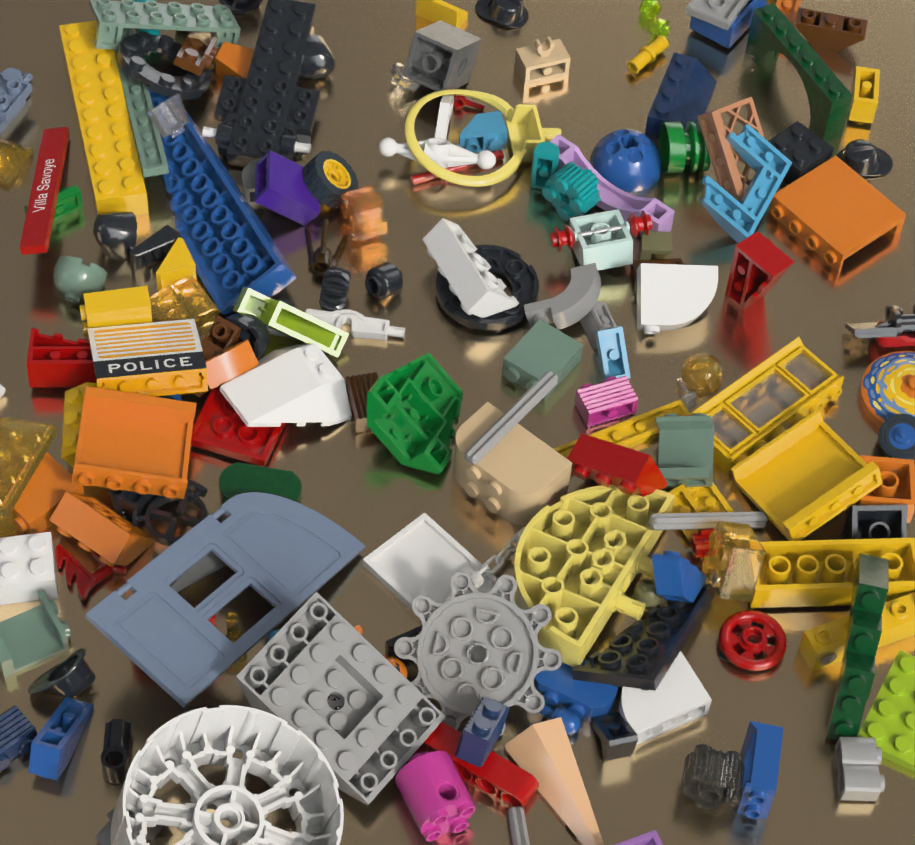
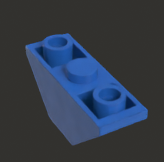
(676, 577)

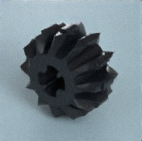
(335, 289)

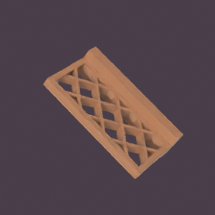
(719, 148)

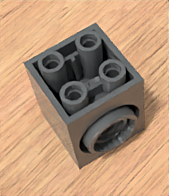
(442, 56)

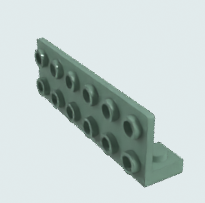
(116, 15)

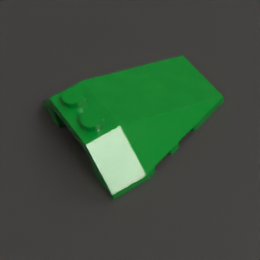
(416, 413)

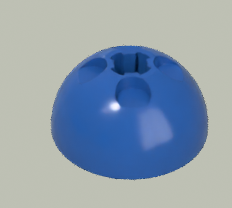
(627, 160)

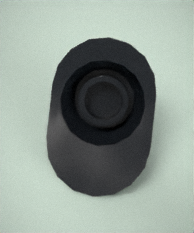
(505, 12)
(866, 158)
(66, 678)

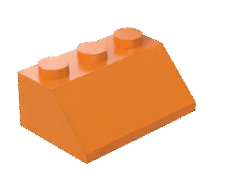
(100, 529)

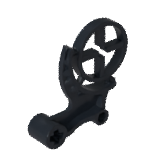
(136, 503)

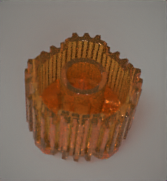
(364, 213)

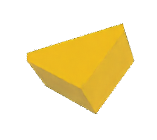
(176, 265)

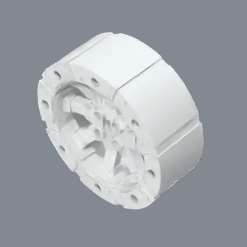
(211, 737)

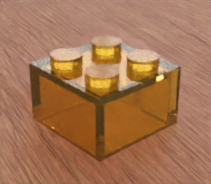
(733, 561)

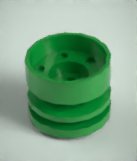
(681, 147)

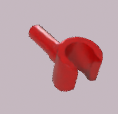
(460, 101)

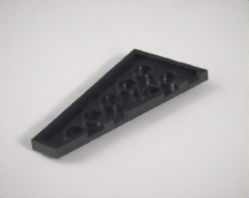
(647, 647)

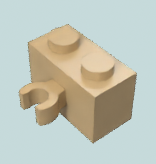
(542, 61)

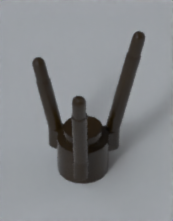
(322, 257)

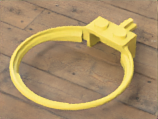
(523, 133)

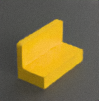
(439, 10)

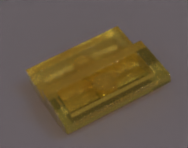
(184, 301)

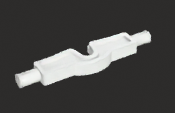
(360, 325)

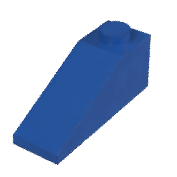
(58, 738)

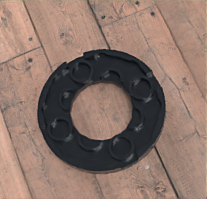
(134, 65)
(508, 264)

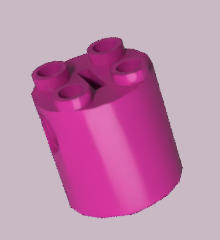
(435, 794)

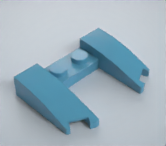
(770, 165)

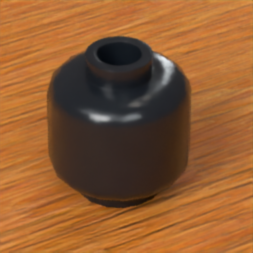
(384, 280)

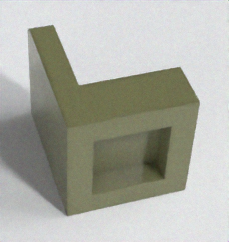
(655, 243)

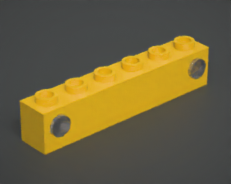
(826, 643)

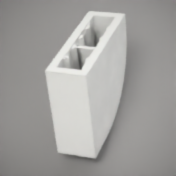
(673, 295)
(674, 703)

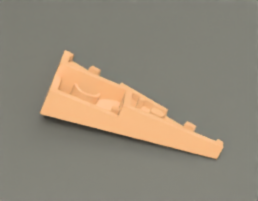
(548, 756)

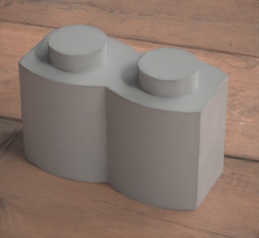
(858, 769)

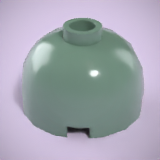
(75, 278)

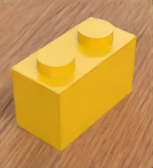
(865, 94)

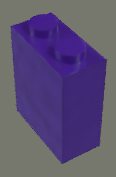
(283, 189)

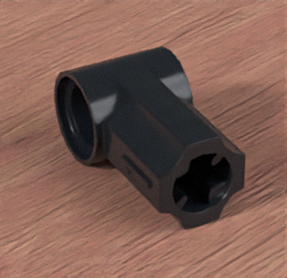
(116, 750)

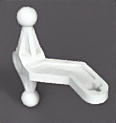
(438, 148)

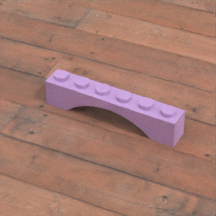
(613, 197)

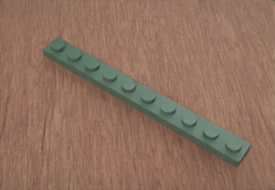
(145, 132)

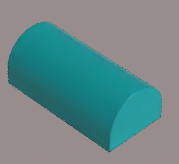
(544, 164)

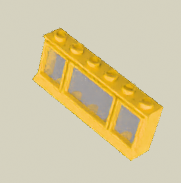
(768, 402)

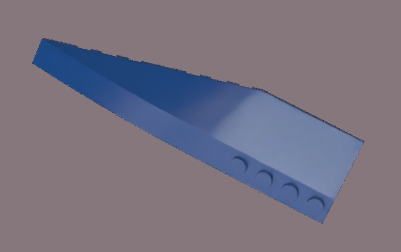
(218, 222)

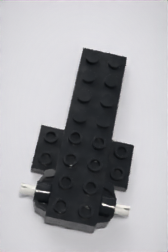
(268, 106)

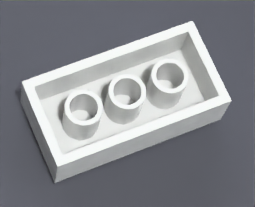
(27, 568)

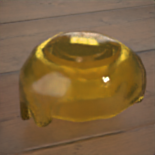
(702, 372)

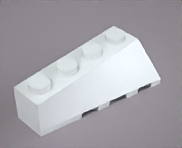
(466, 271)

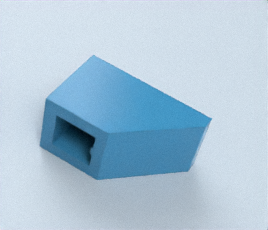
(484, 133)

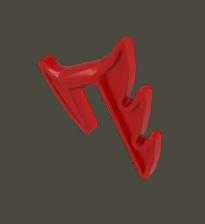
(84, 579)

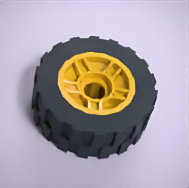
(329, 177)

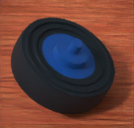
(897, 437)

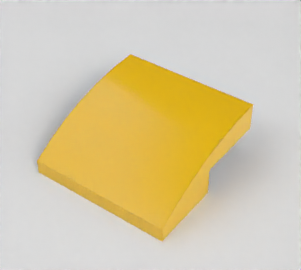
(698, 501)

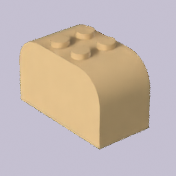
(515, 475)

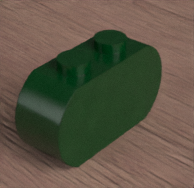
(247, 478)

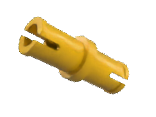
(647, 54)

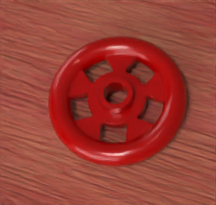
(746, 660)

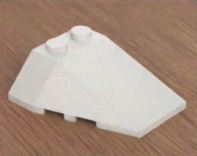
(290, 387)

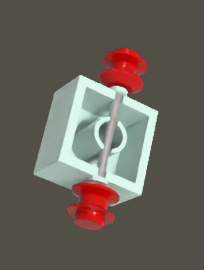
(602, 237)

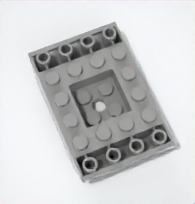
(380, 711)

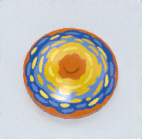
(889, 386)

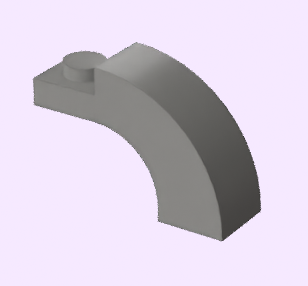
(572, 303)

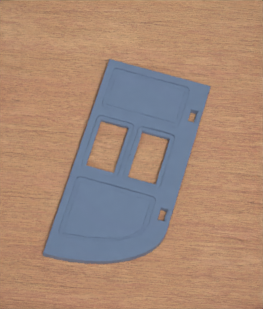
(270, 545)

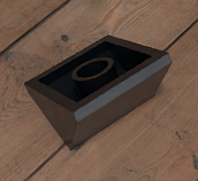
(876, 521)

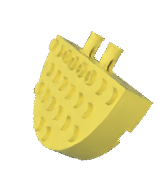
(582, 561)

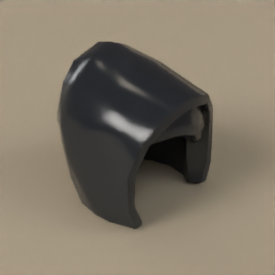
(318, 59)
(116, 234)

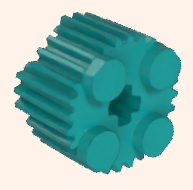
(572, 191)

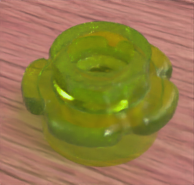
(650, 8)
(661, 28)

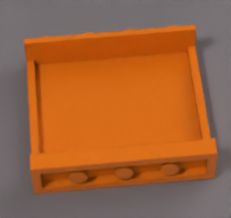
(835, 211)
(134, 443)

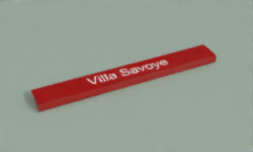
(44, 191)

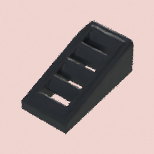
(154, 248)

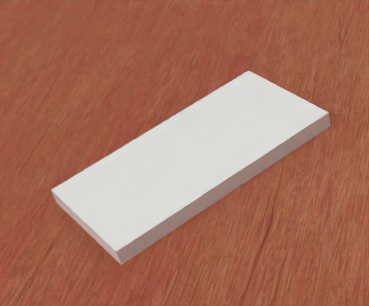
(422, 563)

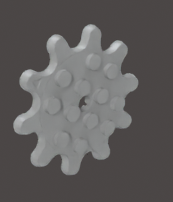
(471, 621)

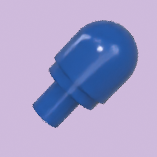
(570, 719)

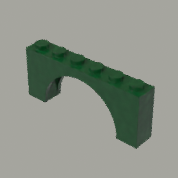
(827, 96)

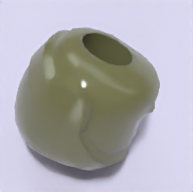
(646, 592)

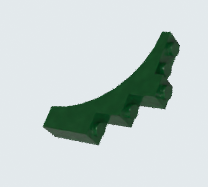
(861, 645)

